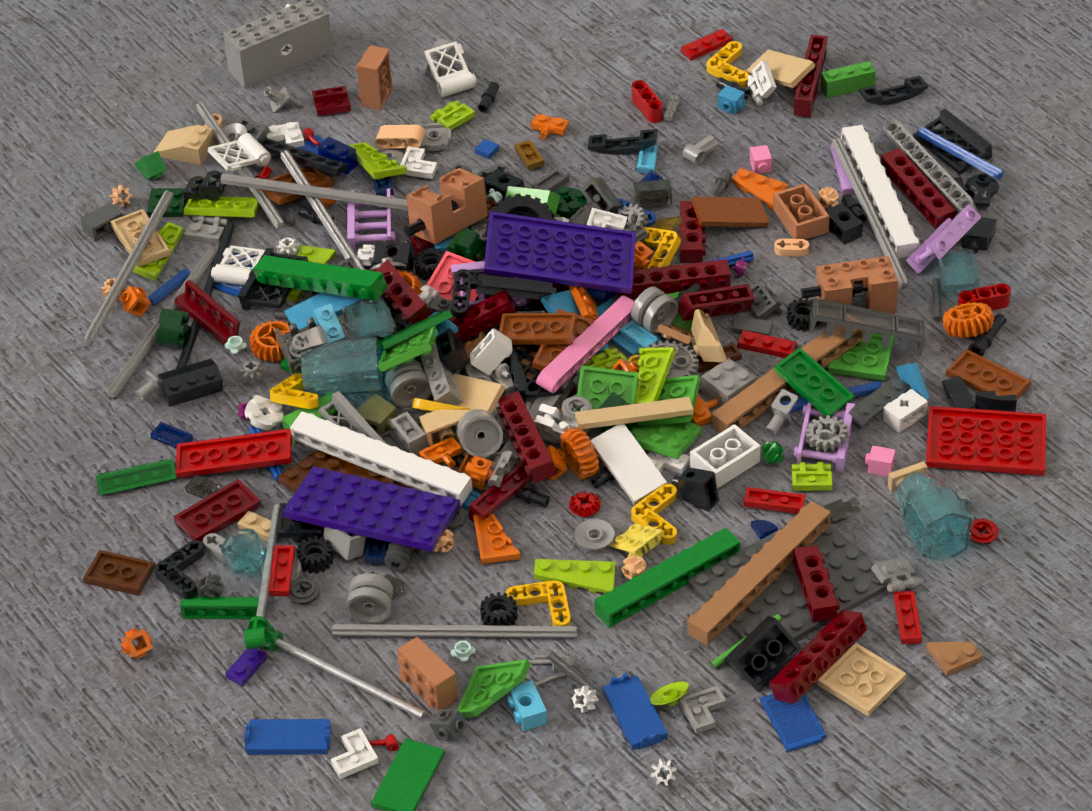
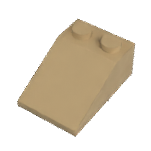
(187, 144)
(441, 425)

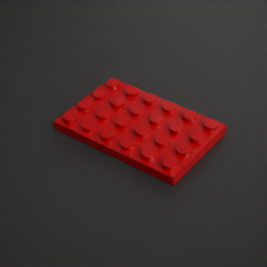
(986, 440)

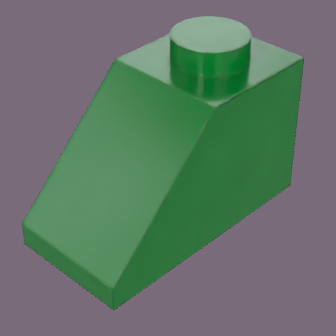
(151, 166)

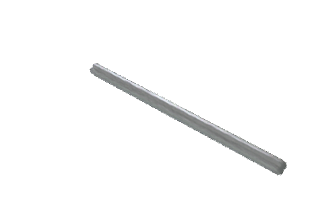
(221, 137)
(314, 191)
(320, 210)
(869, 211)
(128, 268)
(150, 338)
(480, 631)

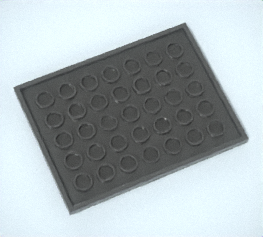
(848, 571)

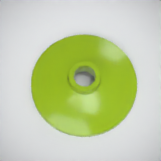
(669, 694)

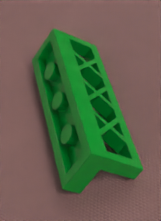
(135, 476)
(219, 608)

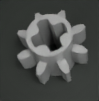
(252, 372)

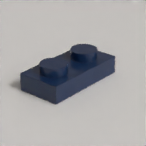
(382, 185)
(375, 551)

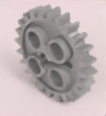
(684, 362)

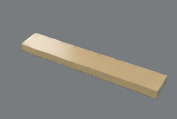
(634, 413)

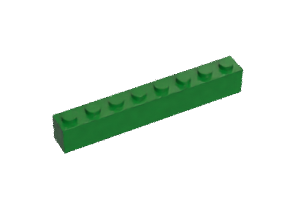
(320, 277)
(664, 578)

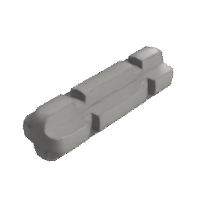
(671, 108)

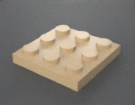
(861, 679)

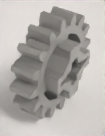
(635, 217)
(826, 433)

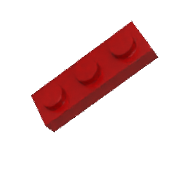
(706, 44)
(766, 344)
(774, 500)
(281, 570)
(907, 617)

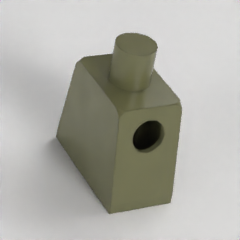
(378, 413)

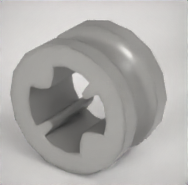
(966, 498)

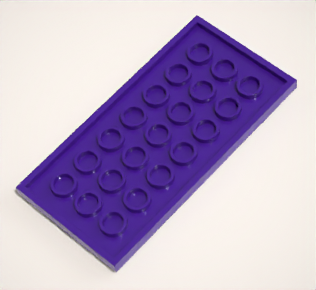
(560, 252)
(371, 508)

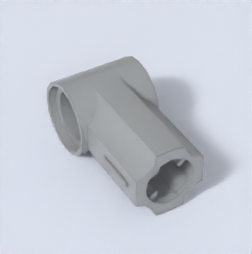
(698, 152)

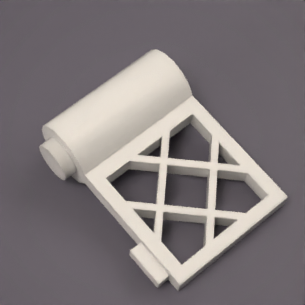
(455, 81)
(247, 147)
(236, 273)

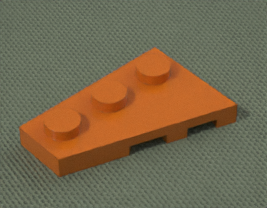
(758, 185)
(584, 302)
(493, 542)

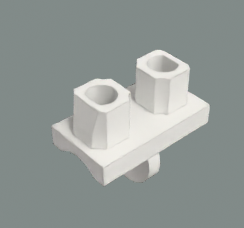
(503, 377)

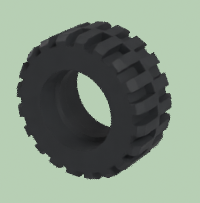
(523, 206)

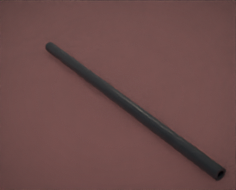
(208, 289)

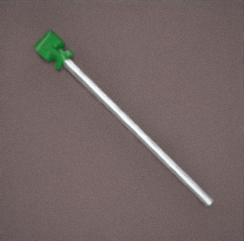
(258, 635)
(276, 642)

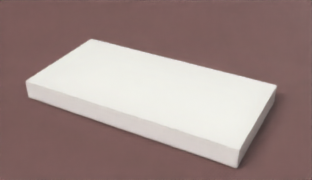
(628, 462)

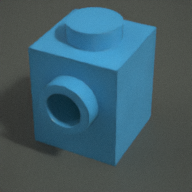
(731, 100)

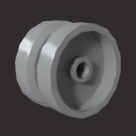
(654, 308)
(407, 383)
(479, 444)
(369, 598)

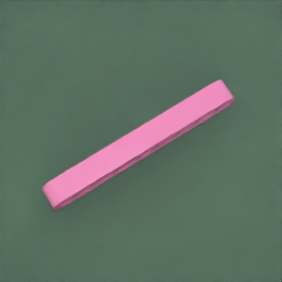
(586, 345)

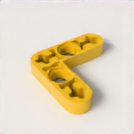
(717, 66)
(668, 243)
(290, 393)
(427, 405)
(650, 513)
(546, 595)

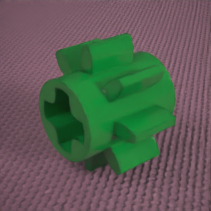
(772, 452)

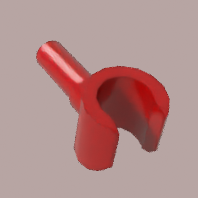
(309, 136)
(390, 741)

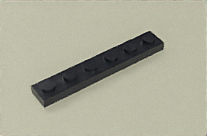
(306, 158)

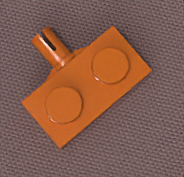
(549, 125)
(701, 411)
(442, 452)

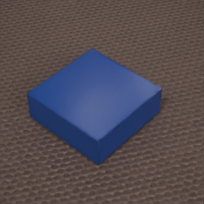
(487, 148)

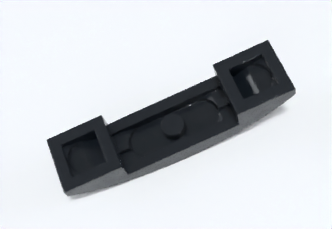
(910, 88)
(626, 145)

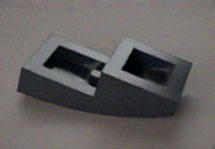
(958, 393)
(989, 401)

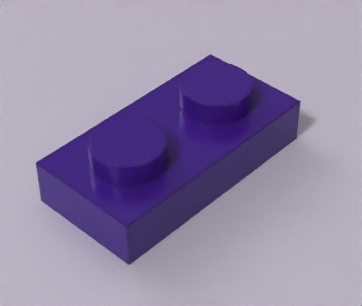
(246, 666)

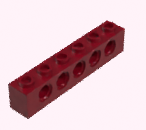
(808, 86)
(917, 188)
(681, 277)
(526, 437)
(818, 656)

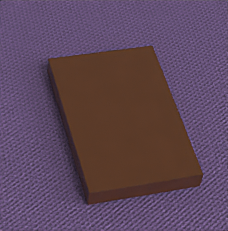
(119, 572)

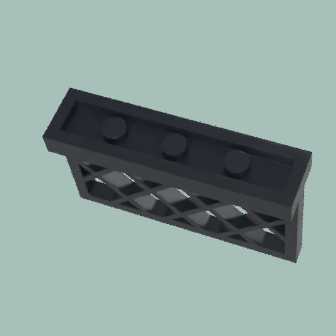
(963, 134)
(516, 287)
(254, 289)
(520, 381)

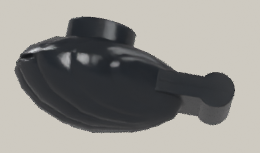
(982, 188)

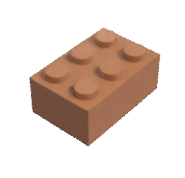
(374, 77)
(801, 212)
(427, 674)

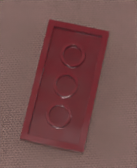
(217, 510)

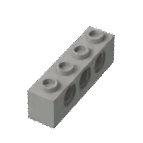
(441, 379)

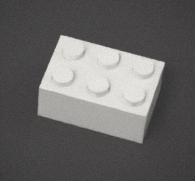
(726, 455)

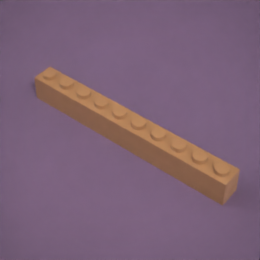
(762, 393)
(757, 573)

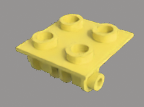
(637, 540)

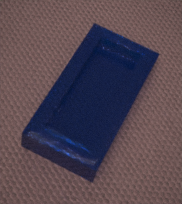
(170, 435)

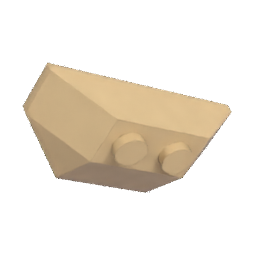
(705, 338)

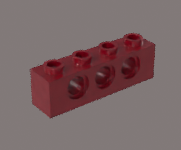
(691, 235)
(403, 295)
(716, 301)
(484, 315)
(815, 583)

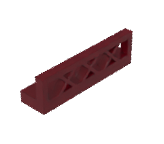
(207, 315)
(496, 497)

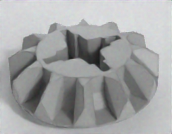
(577, 403)

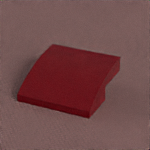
(331, 100)

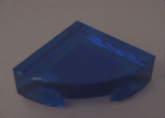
(651, 175)
(763, 528)

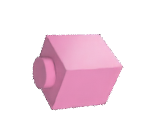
(760, 159)
(880, 460)

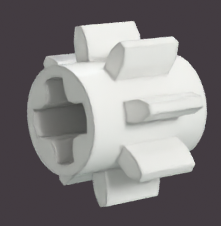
(287, 246)
(366, 255)
(584, 698)
(659, 776)

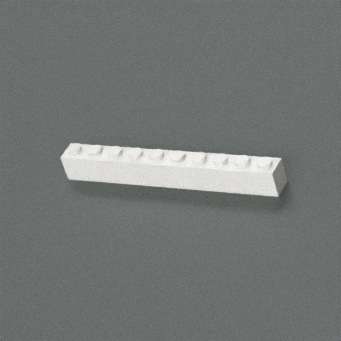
(880, 190)
(380, 457)

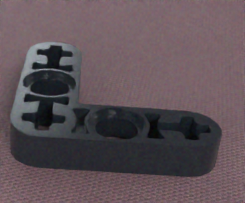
(470, 282)
(190, 553)

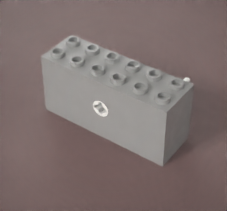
(278, 42)

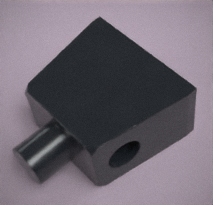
(979, 235)
(698, 488)

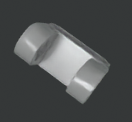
(308, 341)

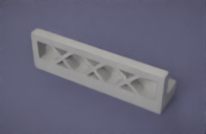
(349, 415)

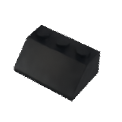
(191, 382)
(763, 653)

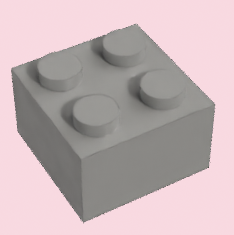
(725, 381)

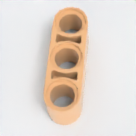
(400, 136)

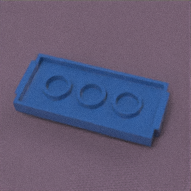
(634, 712)
(288, 736)

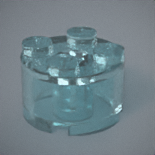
(244, 552)

